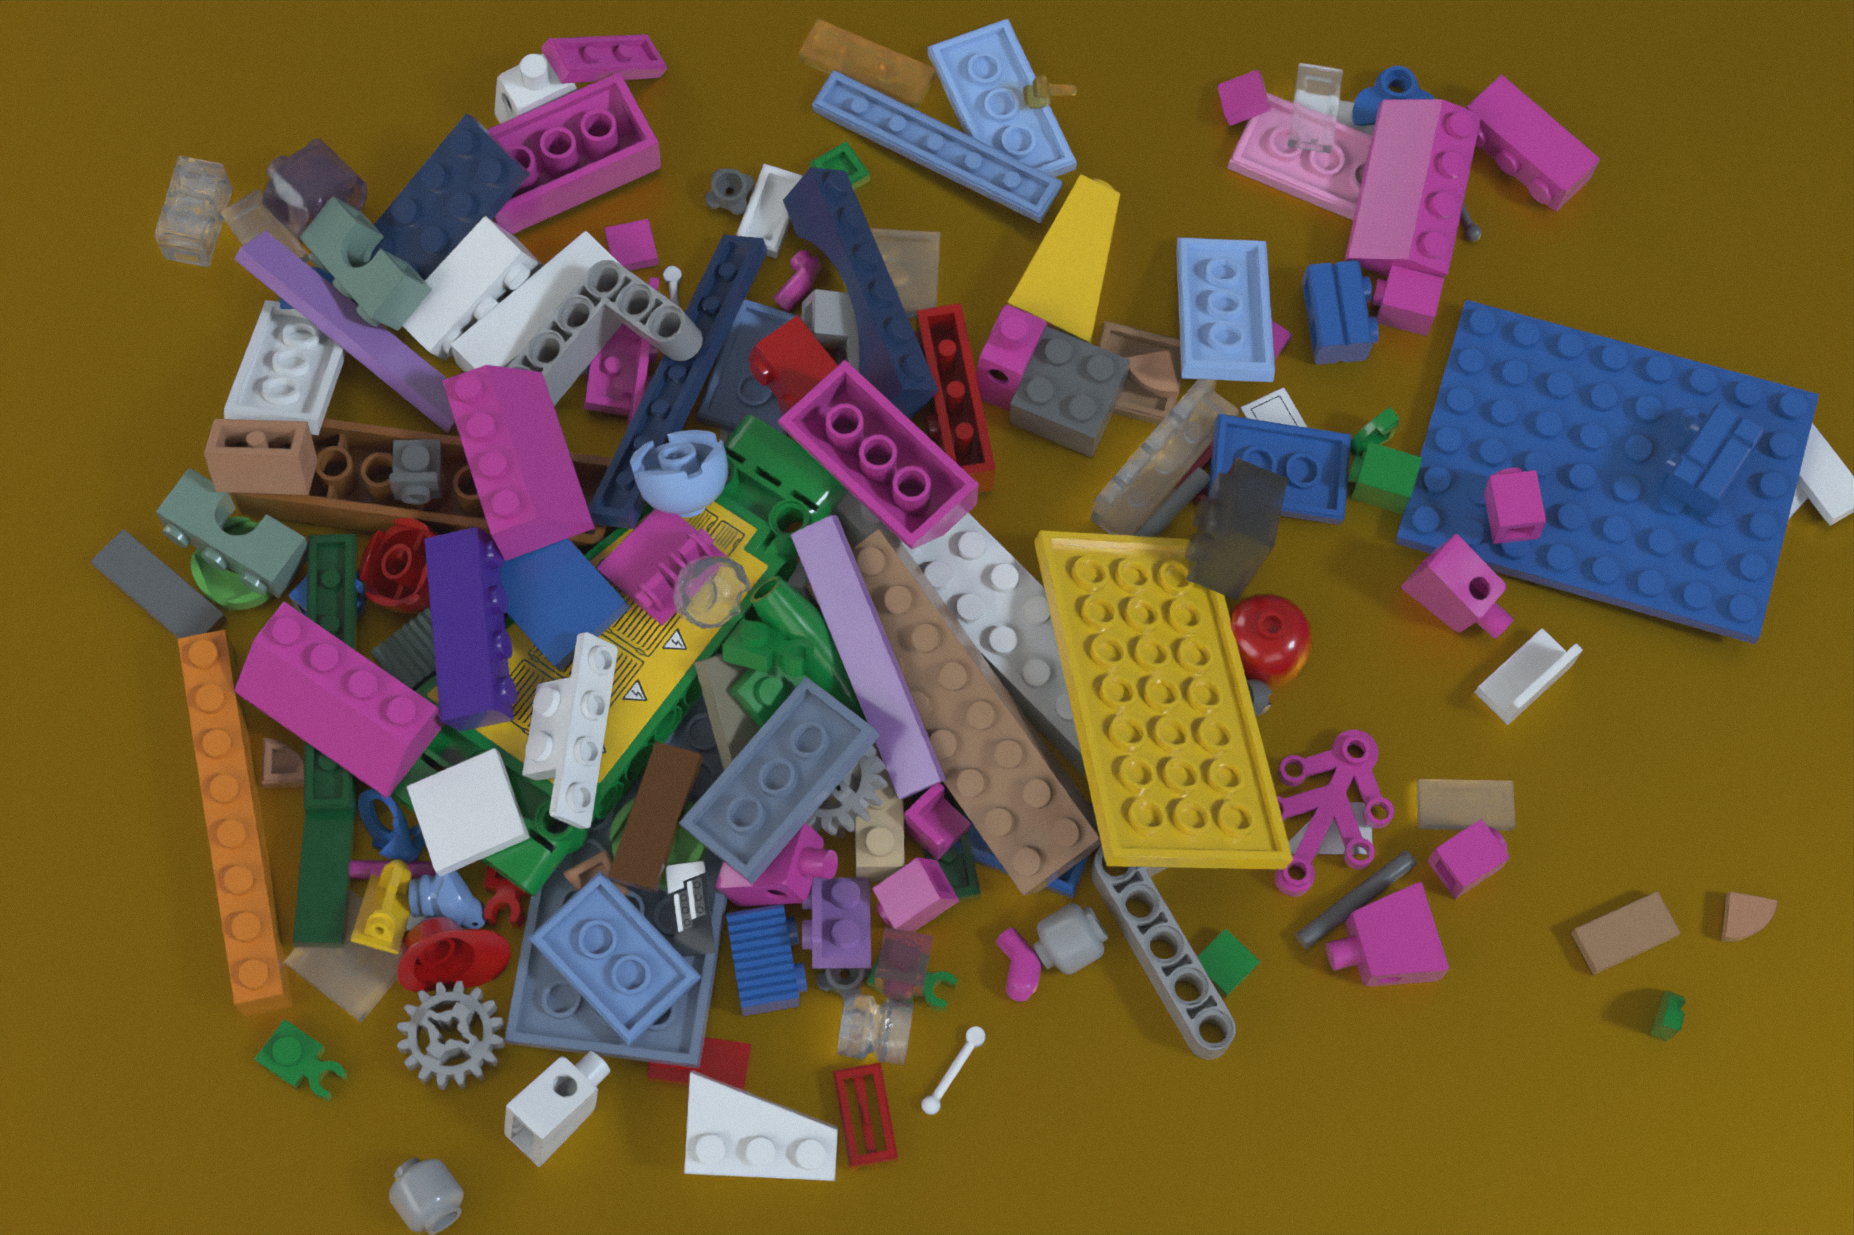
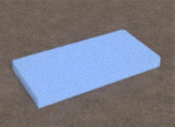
(985, 85)
(1224, 310)

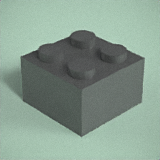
(1069, 391)

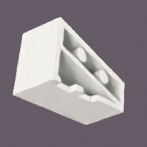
(469, 285)
(754, 1137)

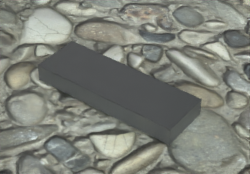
(156, 587)

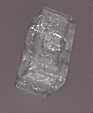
(192, 211)

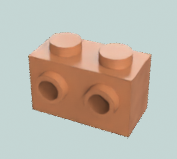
(261, 456)

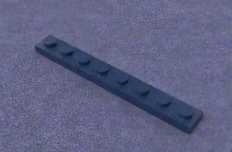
(679, 382)

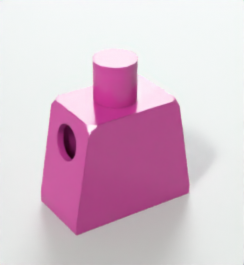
(1008, 351)
(1459, 588)
(787, 876)
(1392, 941)

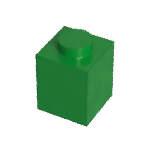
(1384, 477)

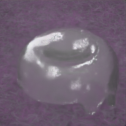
(710, 591)

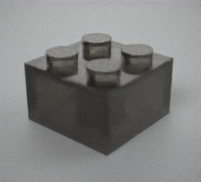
(1235, 528)

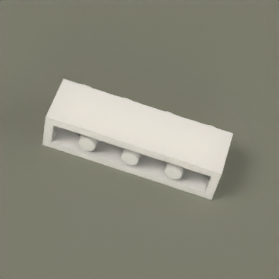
(516, 319)

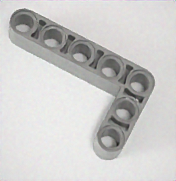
(604, 314)
(1165, 972)

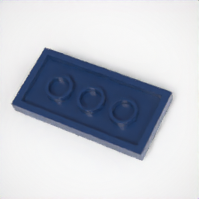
(449, 196)

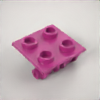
(652, 558)

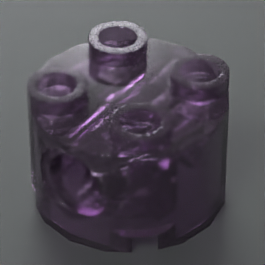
(305, 184)

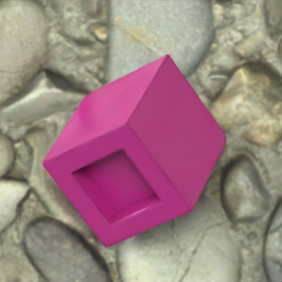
(935, 822)

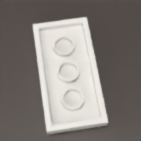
(286, 370)

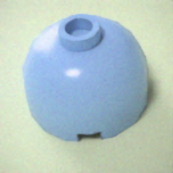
(682, 473)

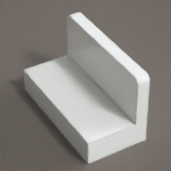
(1526, 675)

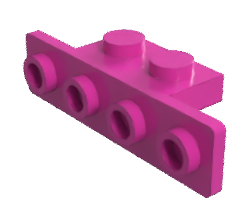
(619, 372)

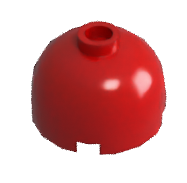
(397, 567)
(1271, 638)

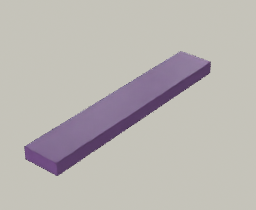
(339, 320)
(868, 656)

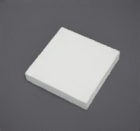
(467, 812)

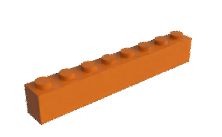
(234, 824)

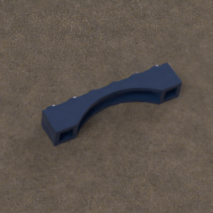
(889, 354)

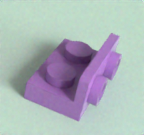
(839, 923)

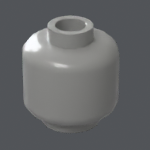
(1070, 938)
(426, 1195)

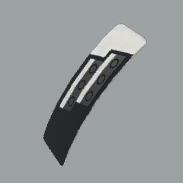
(690, 909)

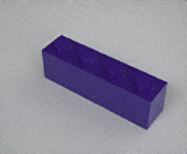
(469, 629)

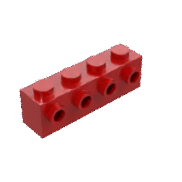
(957, 407)

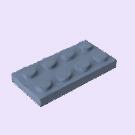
(779, 780)

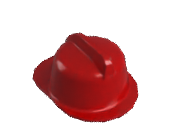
(447, 953)

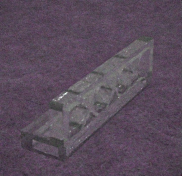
(1161, 461)

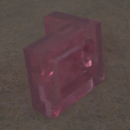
(903, 964)

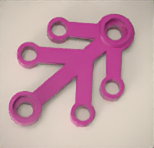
(1332, 803)

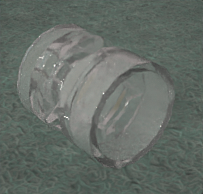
(875, 1028)

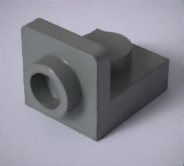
(417, 470)

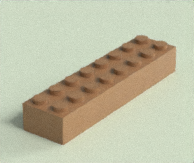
(978, 732)

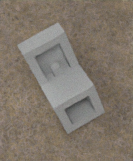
(833, 323)

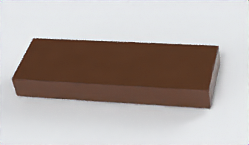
(655, 817)

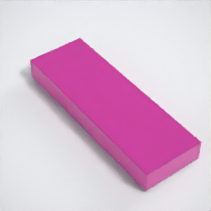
(602, 56)

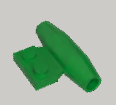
(791, 613)

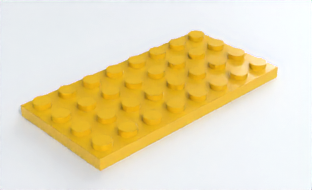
(1159, 706)

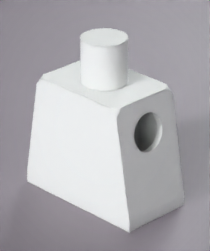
(528, 87)
(554, 1106)

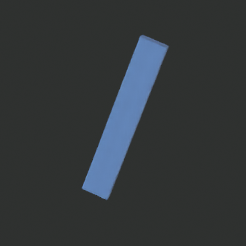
(937, 146)

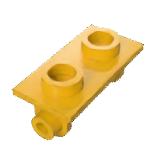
(384, 909)

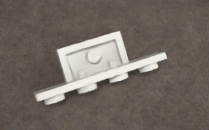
(571, 729)

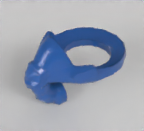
(392, 843)

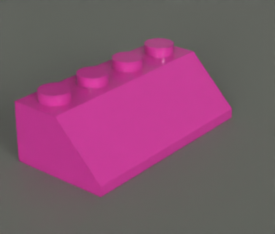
(576, 151)
(1413, 186)
(881, 457)
(517, 458)
(337, 700)

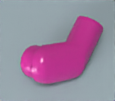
(800, 284)
(1024, 965)

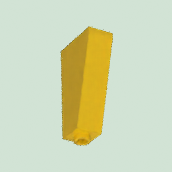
(1071, 262)

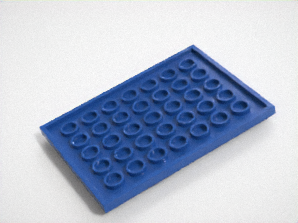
(1598, 432)

